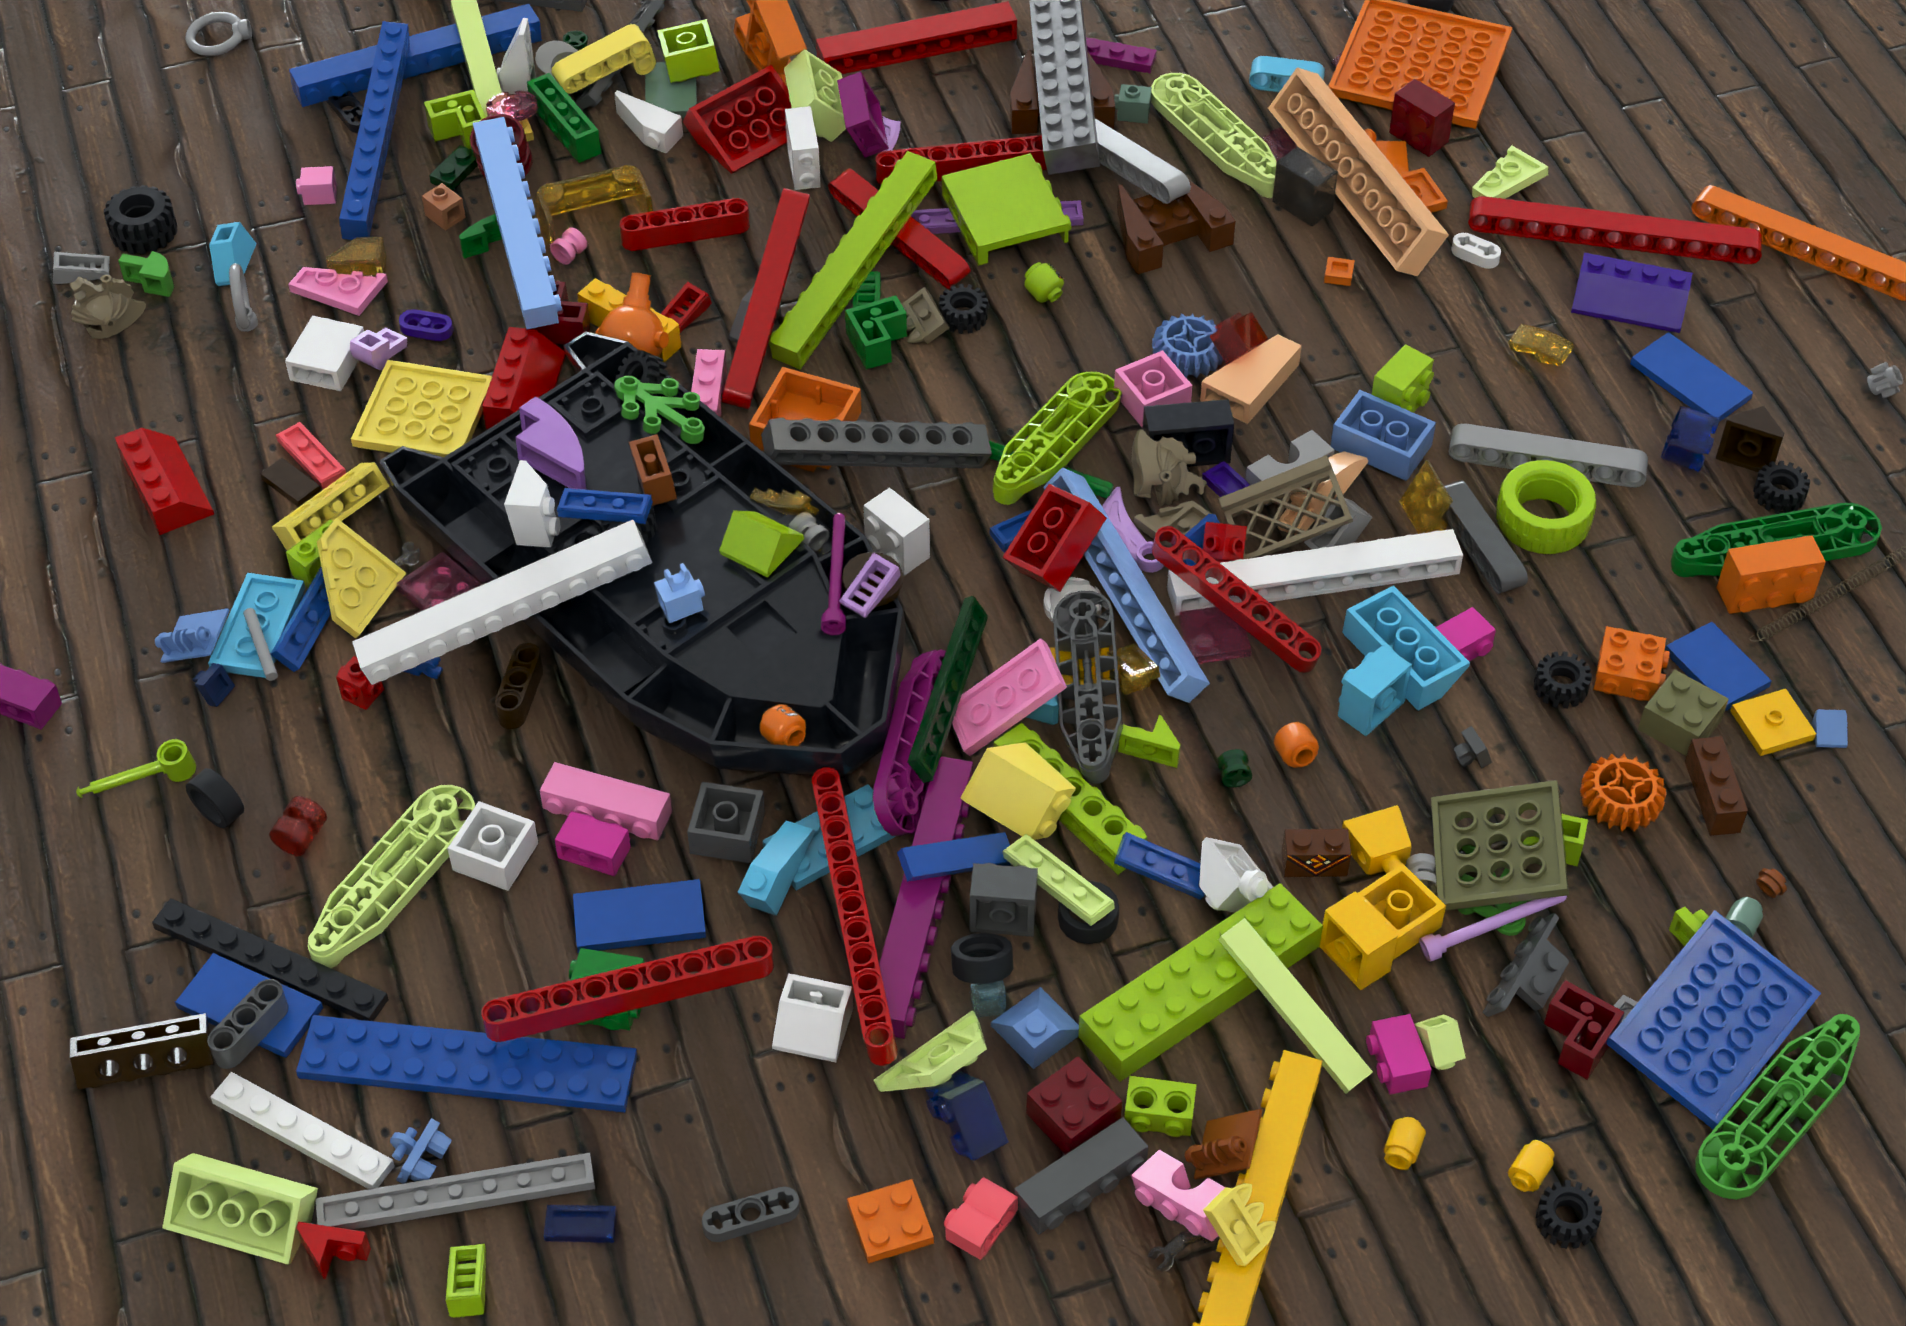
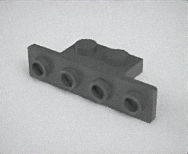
(1532, 971)

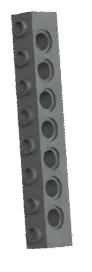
(876, 443)

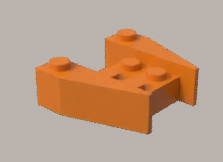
(769, 34)

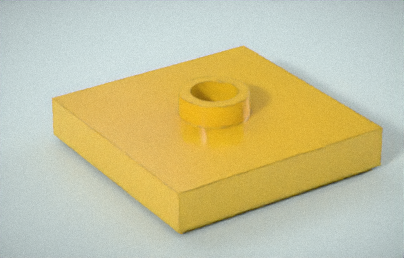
(1773, 722)

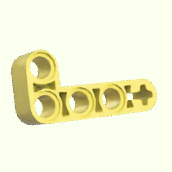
(605, 57)

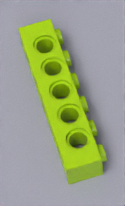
(1085, 801)

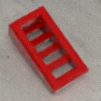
(687, 293)

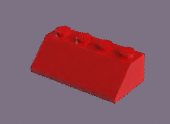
(525, 369)
(163, 479)

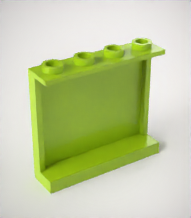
(1003, 205)

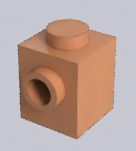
(443, 206)

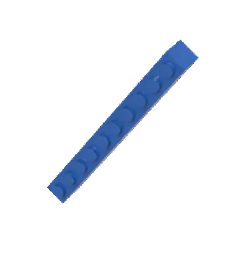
(427, 53)
(375, 131)

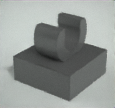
(1472, 749)

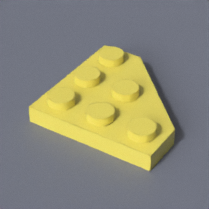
(355, 577)

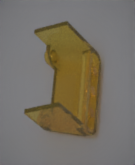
(589, 191)

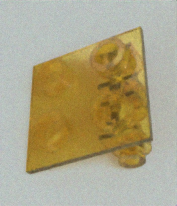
(1426, 501)

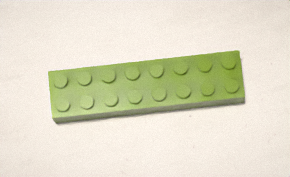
(1192, 985)

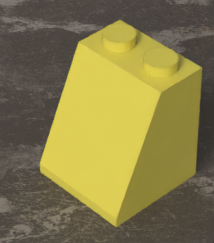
(1019, 790)

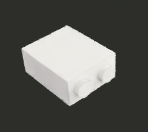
(323, 354)

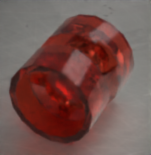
(298, 826)

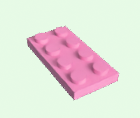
(1007, 696)

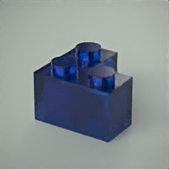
(970, 1113)

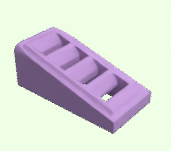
(874, 564)

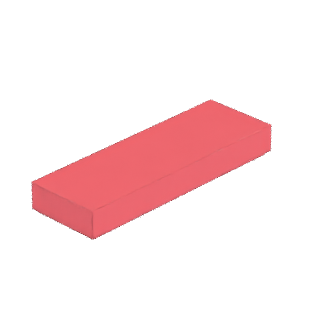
(311, 455)

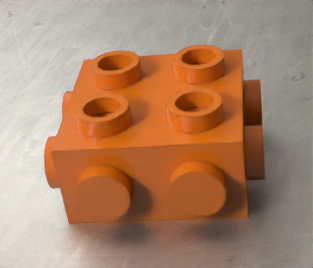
(1631, 664)

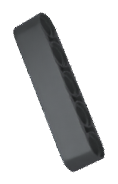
(1483, 540)

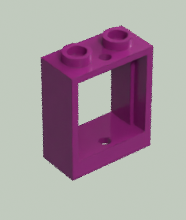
(862, 114)

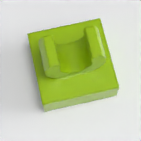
(1686, 924)

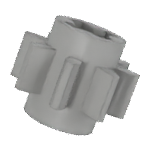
(1885, 380)

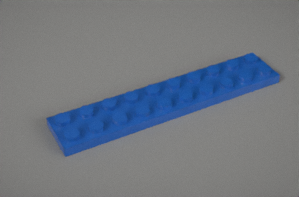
(467, 1063)

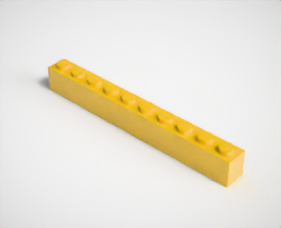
(1269, 1173)

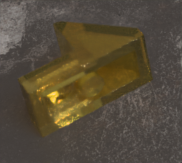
(1135, 669)

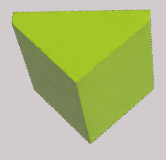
(758, 541)

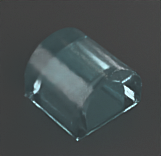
(988, 998)

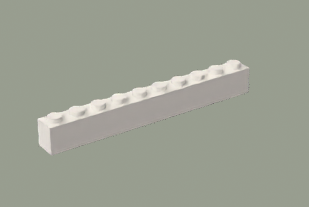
(1334, 569)
(501, 602)

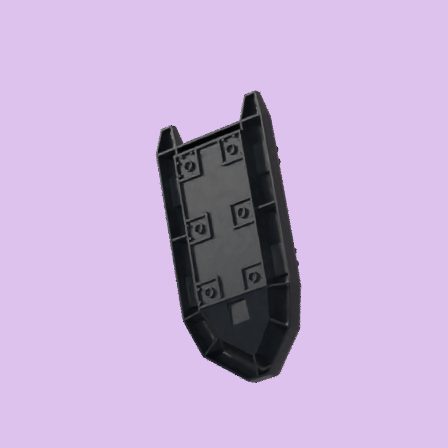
(714, 671)

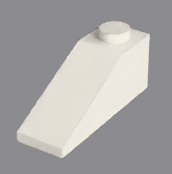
(517, 62)
(650, 123)

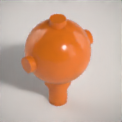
(635, 320)

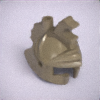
(105, 305)
(1164, 466)

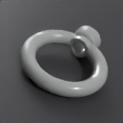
(241, 30)
(244, 316)

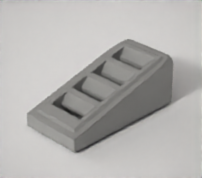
(70, 266)

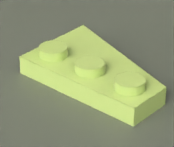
(1510, 175)

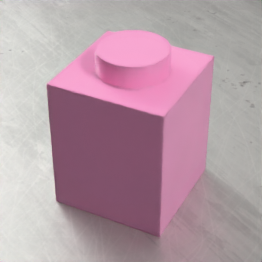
(317, 185)

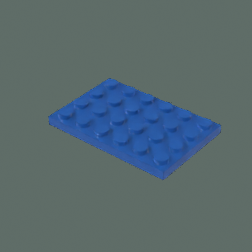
(1713, 1019)

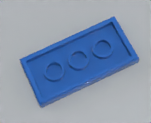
(1691, 377)
(639, 915)
(225, 983)

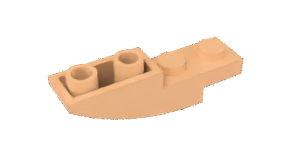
(1346, 469)

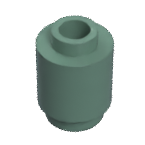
(1746, 915)

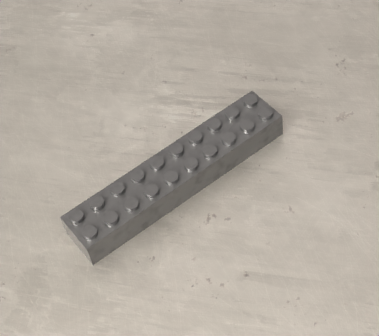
(1064, 85)

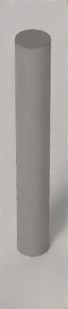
(260, 644)

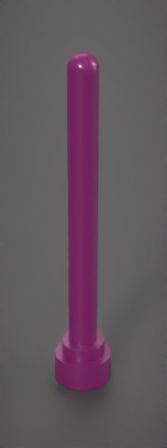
(833, 620)

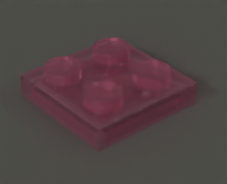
(436, 582)
(1213, 635)

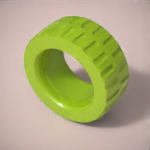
(1548, 482)

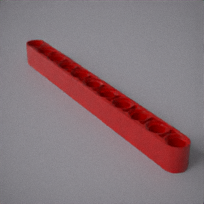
(1615, 230)
(854, 918)

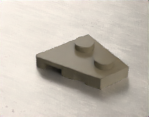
(1181, 517)

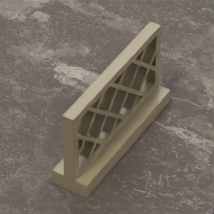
(1283, 487)

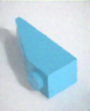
(775, 868)

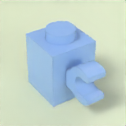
(679, 594)

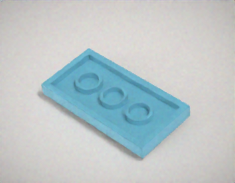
(274, 604)
(865, 829)

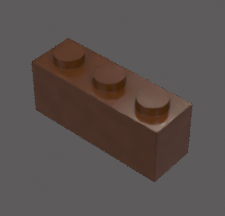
(1716, 786)

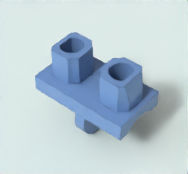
(430, 1141)

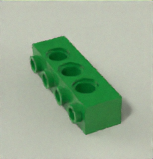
(565, 118)

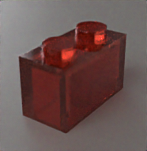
(1238, 336)

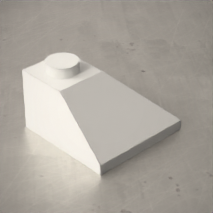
(1221, 872)

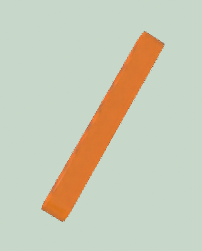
(1805, 241)

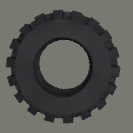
(140, 219)

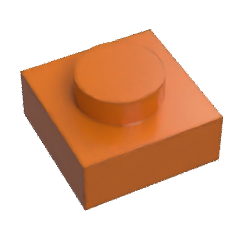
(1339, 271)

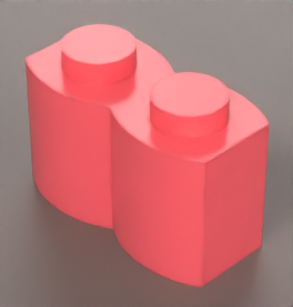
(981, 1217)

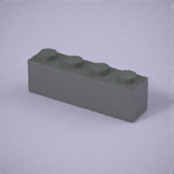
(1081, 1176)

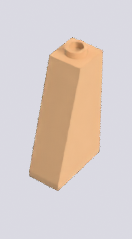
(1253, 377)

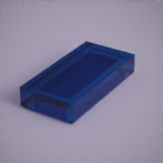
(580, 1223)

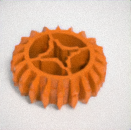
(1627, 786)

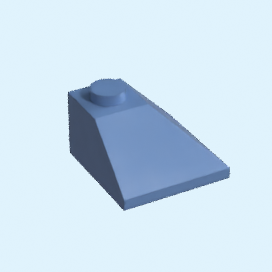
(1036, 1027)

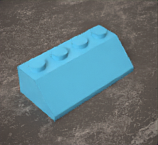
(1398, 625)

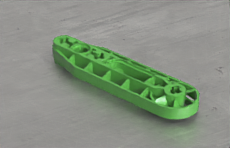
(1729, 1153)

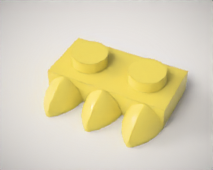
(1238, 1223)

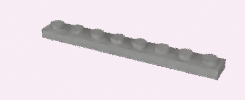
(456, 1193)

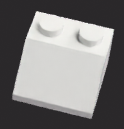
(531, 509)

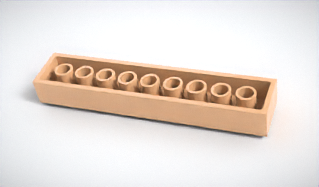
(1365, 177)

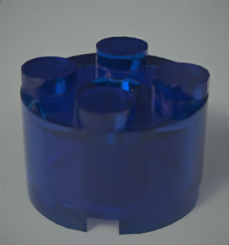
(1690, 438)

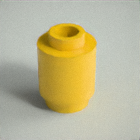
(1404, 1143)
(1531, 1166)

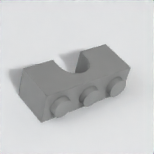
(1302, 450)

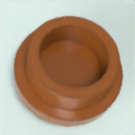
(1771, 882)

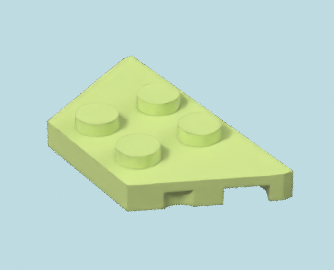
(937, 1058)

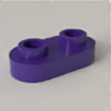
(426, 325)

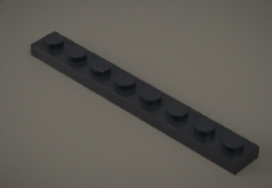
(270, 960)

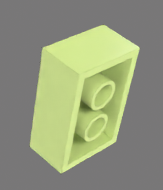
(815, 85)

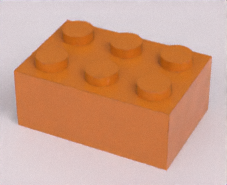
(1770, 574)

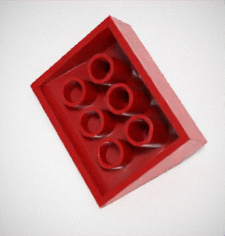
(742, 120)

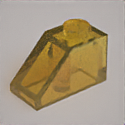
(360, 255)

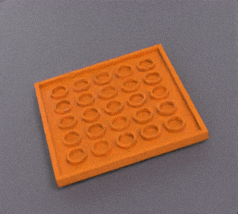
(1410, 42)

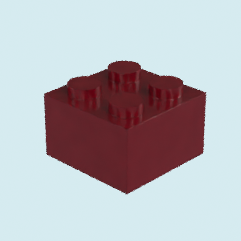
(1421, 117)
(1073, 1105)

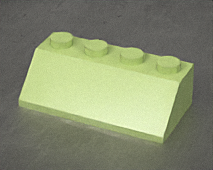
(238, 1207)

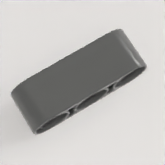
(244, 1038)

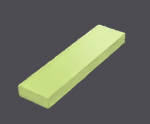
(1060, 880)

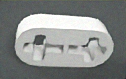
(1476, 250)

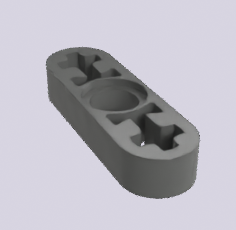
(758, 1201)

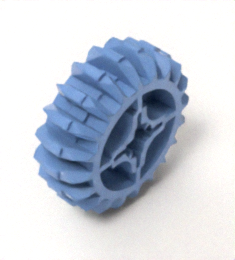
(1188, 344)

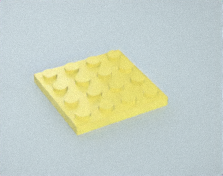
(421, 409)

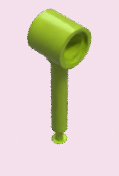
(173, 760)

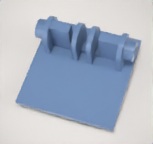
(192, 636)

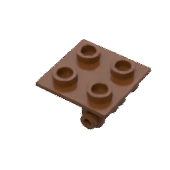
(1225, 1145)

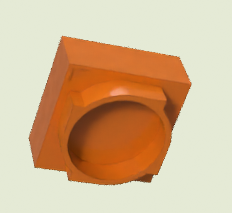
(804, 396)

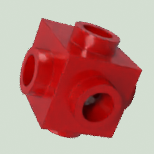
(1224, 541)
(355, 686)

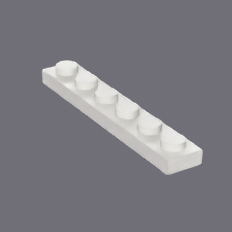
(302, 1131)

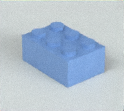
(1383, 433)

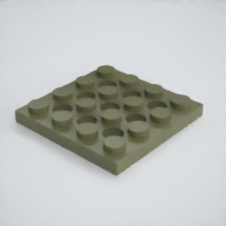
(1517, 884)

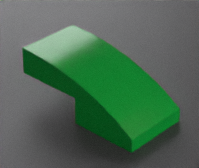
(478, 236)

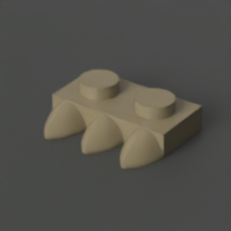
(923, 318)

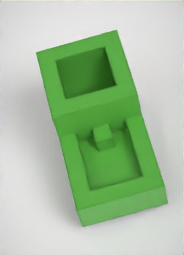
(150, 272)

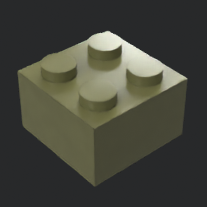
(1682, 712)

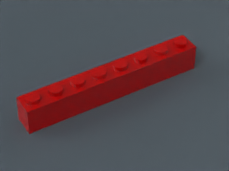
(918, 38)

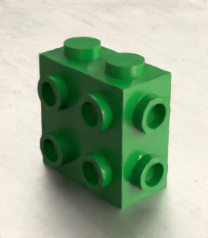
(594, 962)

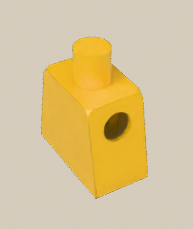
(1379, 840)

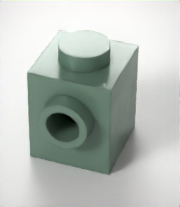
(1133, 103)

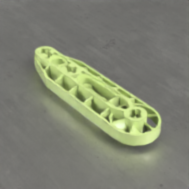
(1215, 130)
(432, 830)

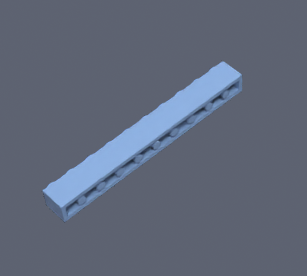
(516, 224)
(1136, 600)

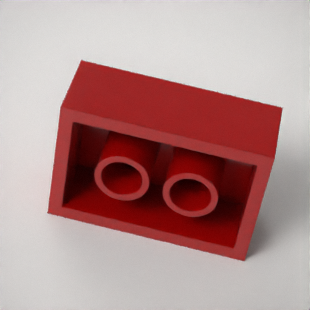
(1054, 537)

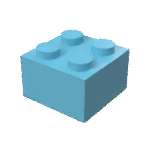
(1373, 689)

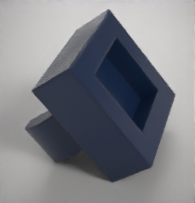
(214, 684)

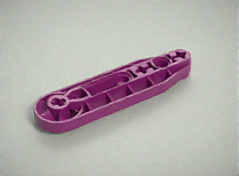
(897, 787)

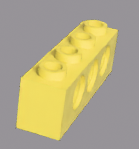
(333, 502)

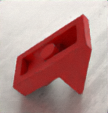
(326, 1241)

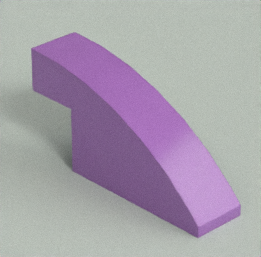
(550, 444)

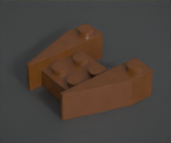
(1025, 103)
(1152, 224)

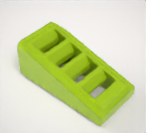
(466, 1300)

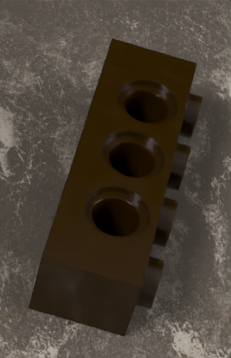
(140, 1051)

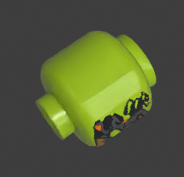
(1044, 282)

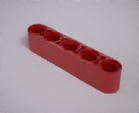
(684, 224)

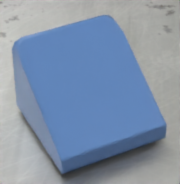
(1830, 728)

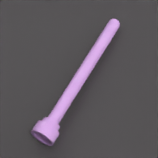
(1436, 945)

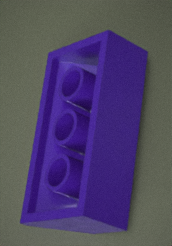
(1632, 292)

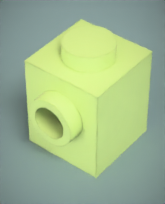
(1441, 1041)

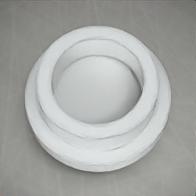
(1253, 884)

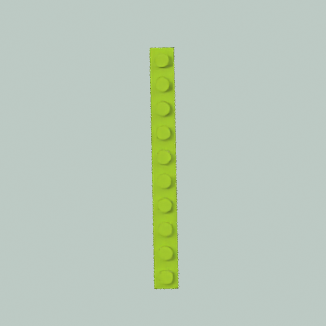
(852, 260)

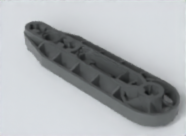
(1080, 634)

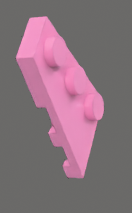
(340, 291)

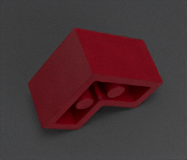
(572, 319)
(1585, 1023)

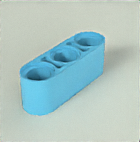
(1273, 72)

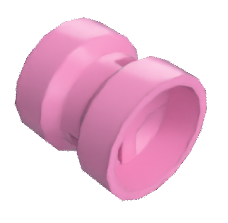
(571, 243)

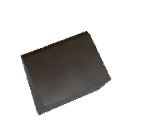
(1750, 439)

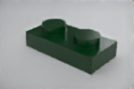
(454, 168)

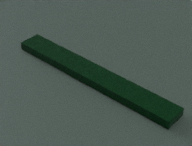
(947, 690)

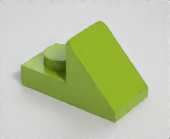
(1154, 746)

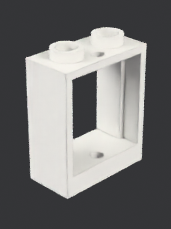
(802, 148)

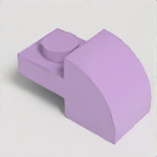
(378, 347)

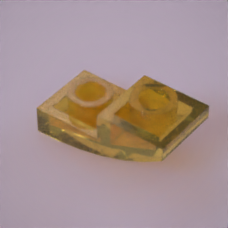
(1544, 344)
(784, 503)

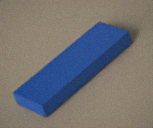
(604, 505)
(1159, 865)

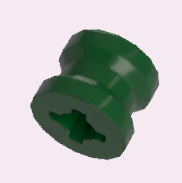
(576, 39)
(1234, 768)

